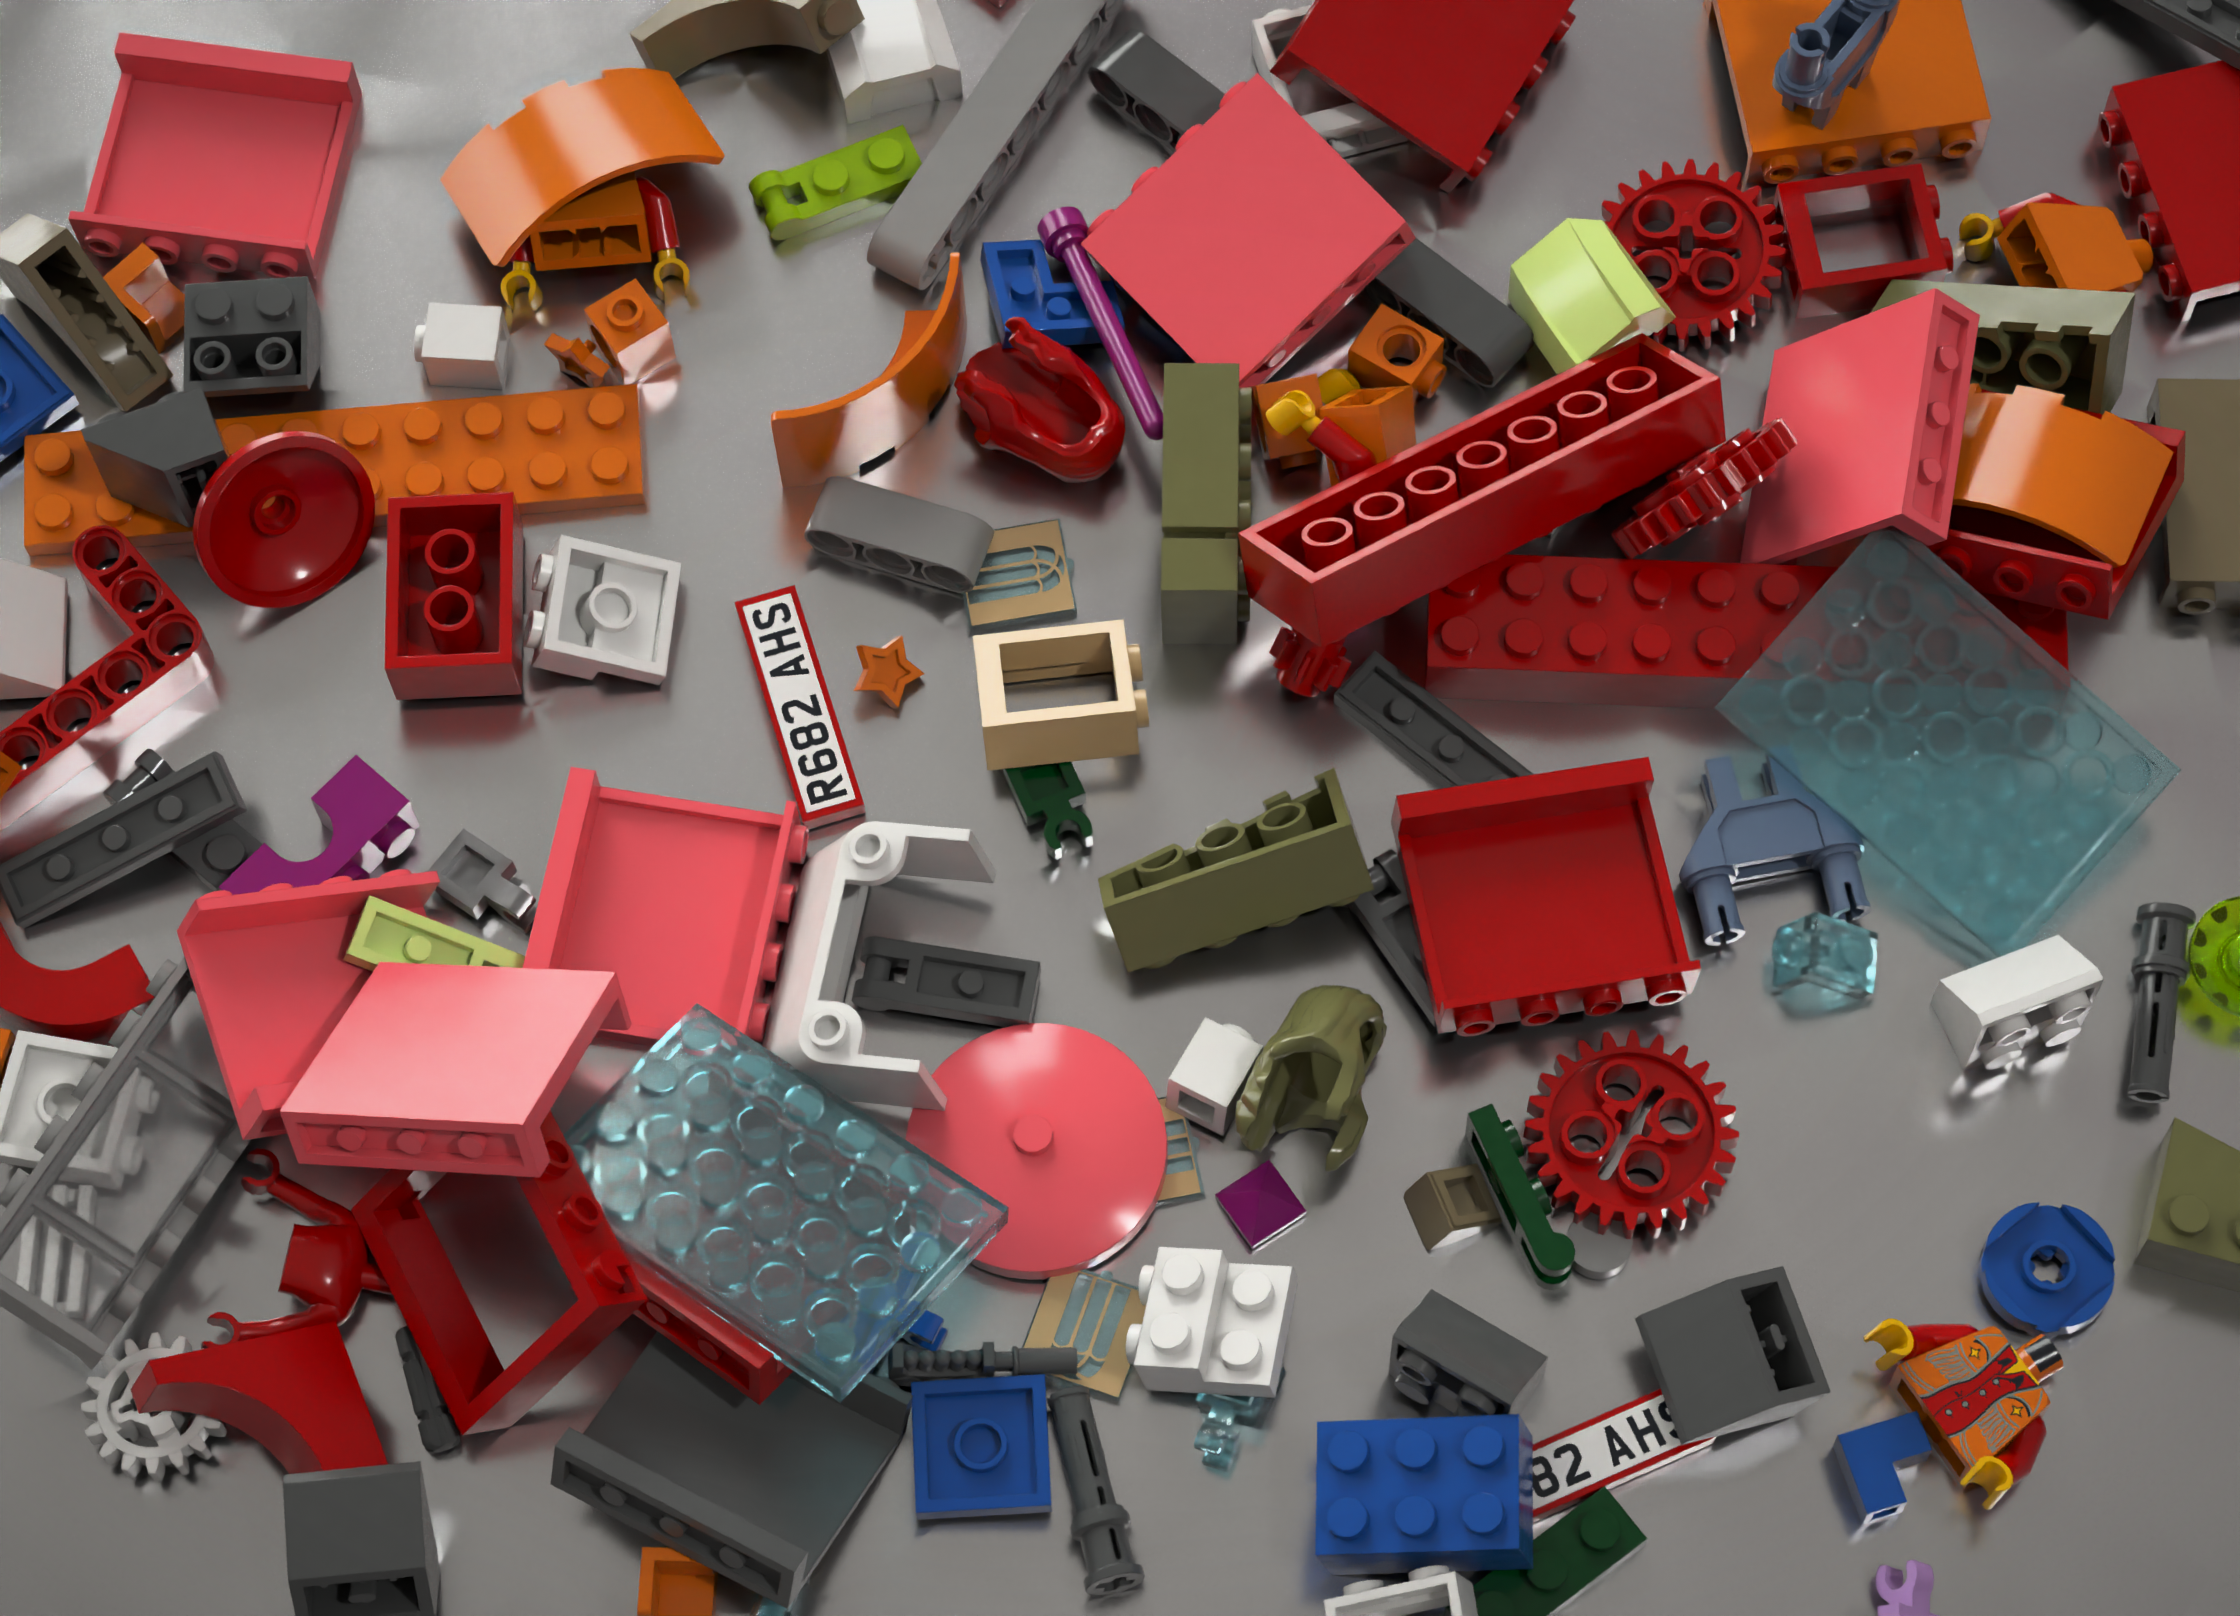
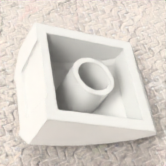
(894, 59)

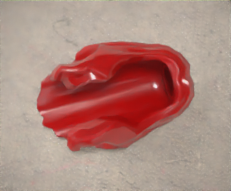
(1042, 406)

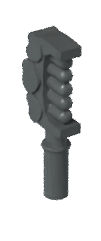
(983, 1363)

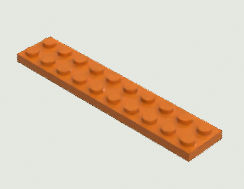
(544, 446)

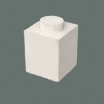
(463, 345)
(1212, 1074)

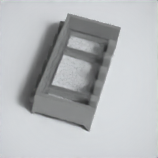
(119, 1175)

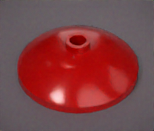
(298, 542)

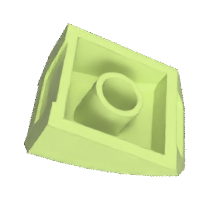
(1583, 294)

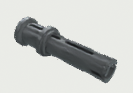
(2155, 970)
(1099, 1520)

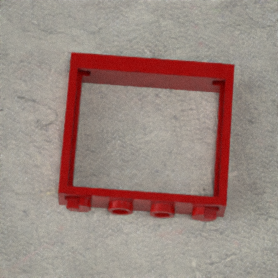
(442, 1317)

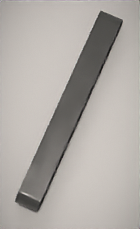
(1477, 328)

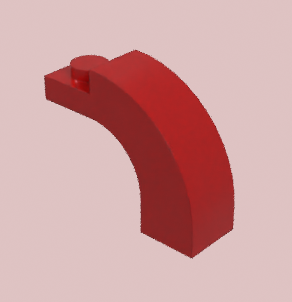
(75, 1002)

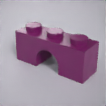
(367, 826)

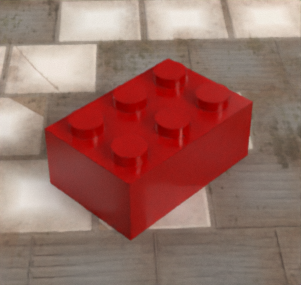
(454, 596)

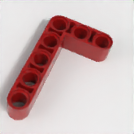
(95, 689)

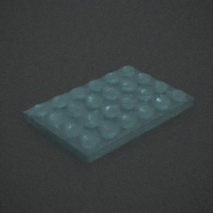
(1948, 739)
(777, 1201)

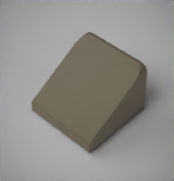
(1451, 1205)

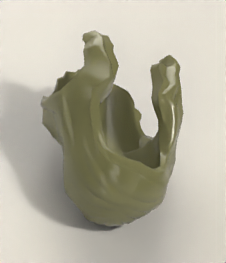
(1315, 1071)

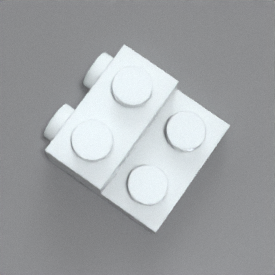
(602, 611)
(39, 1087)
(1211, 1324)

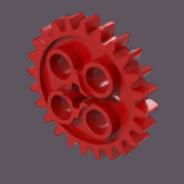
(1689, 205)
(1704, 488)
(1681, 1162)

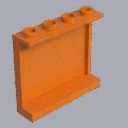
(1912, 105)

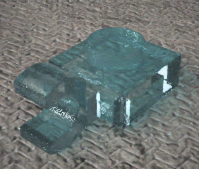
(1226, 1415)

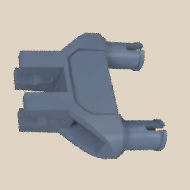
(1832, 55)
(1766, 839)

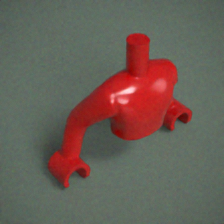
(322, 1265)

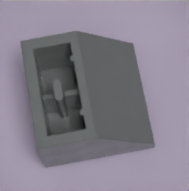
(251, 336)
(159, 454)
(1733, 1356)
(1462, 1361)
(361, 1542)

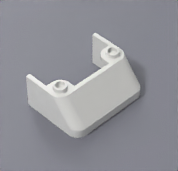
(807, 1011)

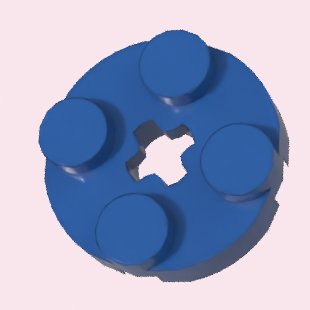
(2047, 1232)

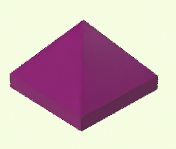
(1260, 1204)

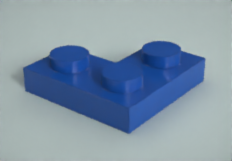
(1023, 287)

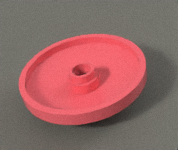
(1055, 1134)

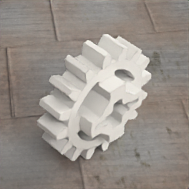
(121, 1419)

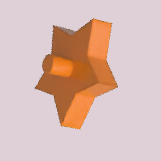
(578, 359)
(886, 670)

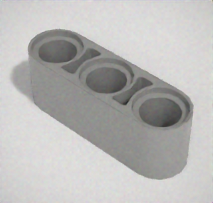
(899, 534)

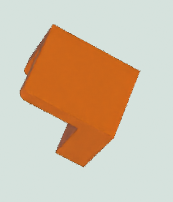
(149, 296)
(675, 1585)

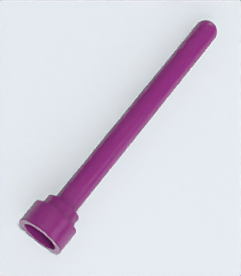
(1061, 236)

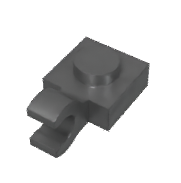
(480, 876)

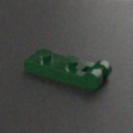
(1521, 1200)

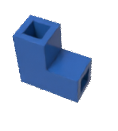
(1871, 1460)

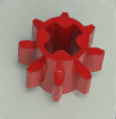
(1305, 665)

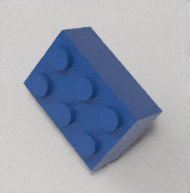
(1424, 1494)

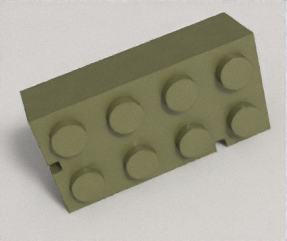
(1204, 502)

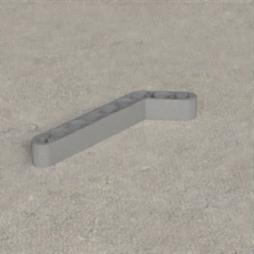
(986, 137)

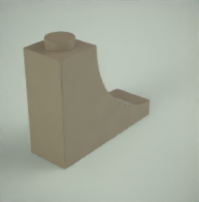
(699, 30)
(63, 287)

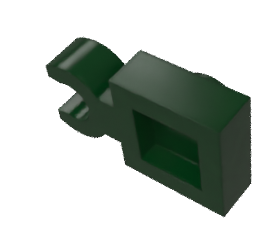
(1051, 795)

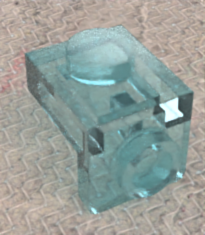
(1826, 955)

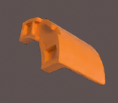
(568, 144)
(885, 412)
(2059, 468)

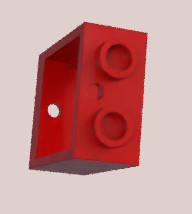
(1857, 288)

